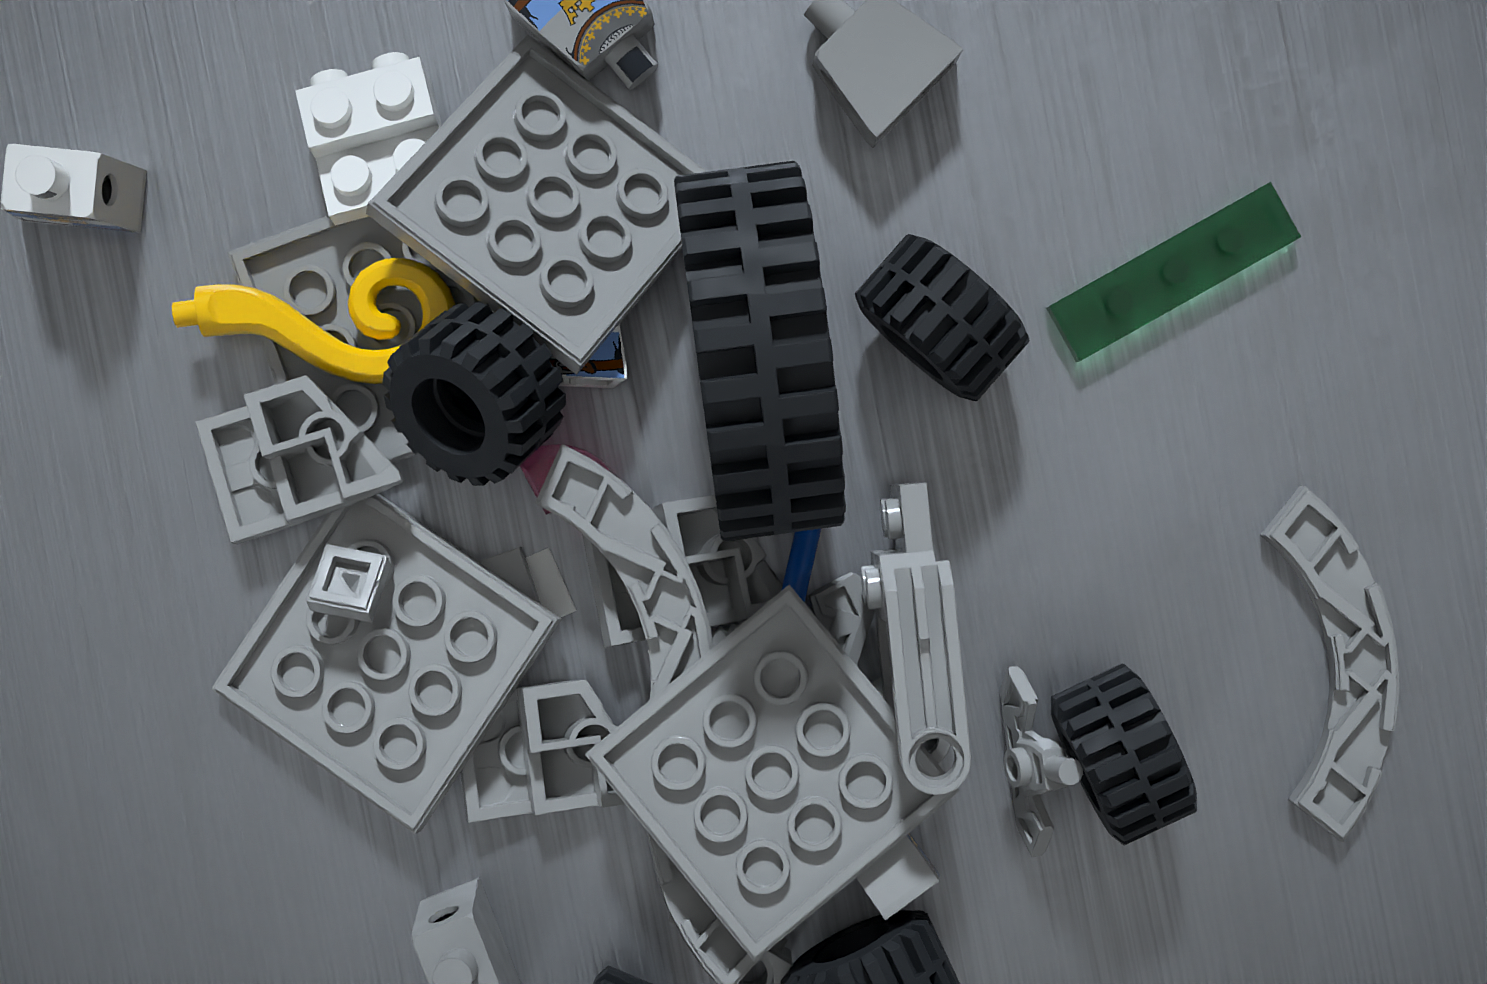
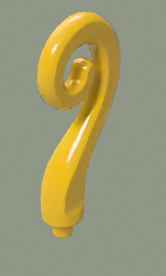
(247, 310)

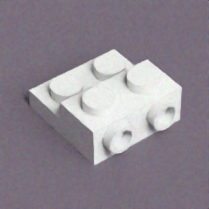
(366, 128)

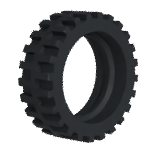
(762, 350)

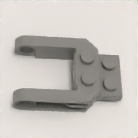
(918, 639)

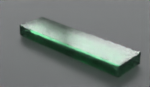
(1173, 272)

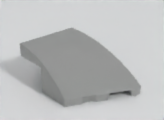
(289, 460)
(729, 573)
(537, 755)

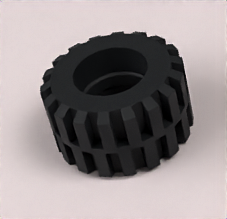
(942, 317)
(474, 393)
(1126, 753)
(877, 952)

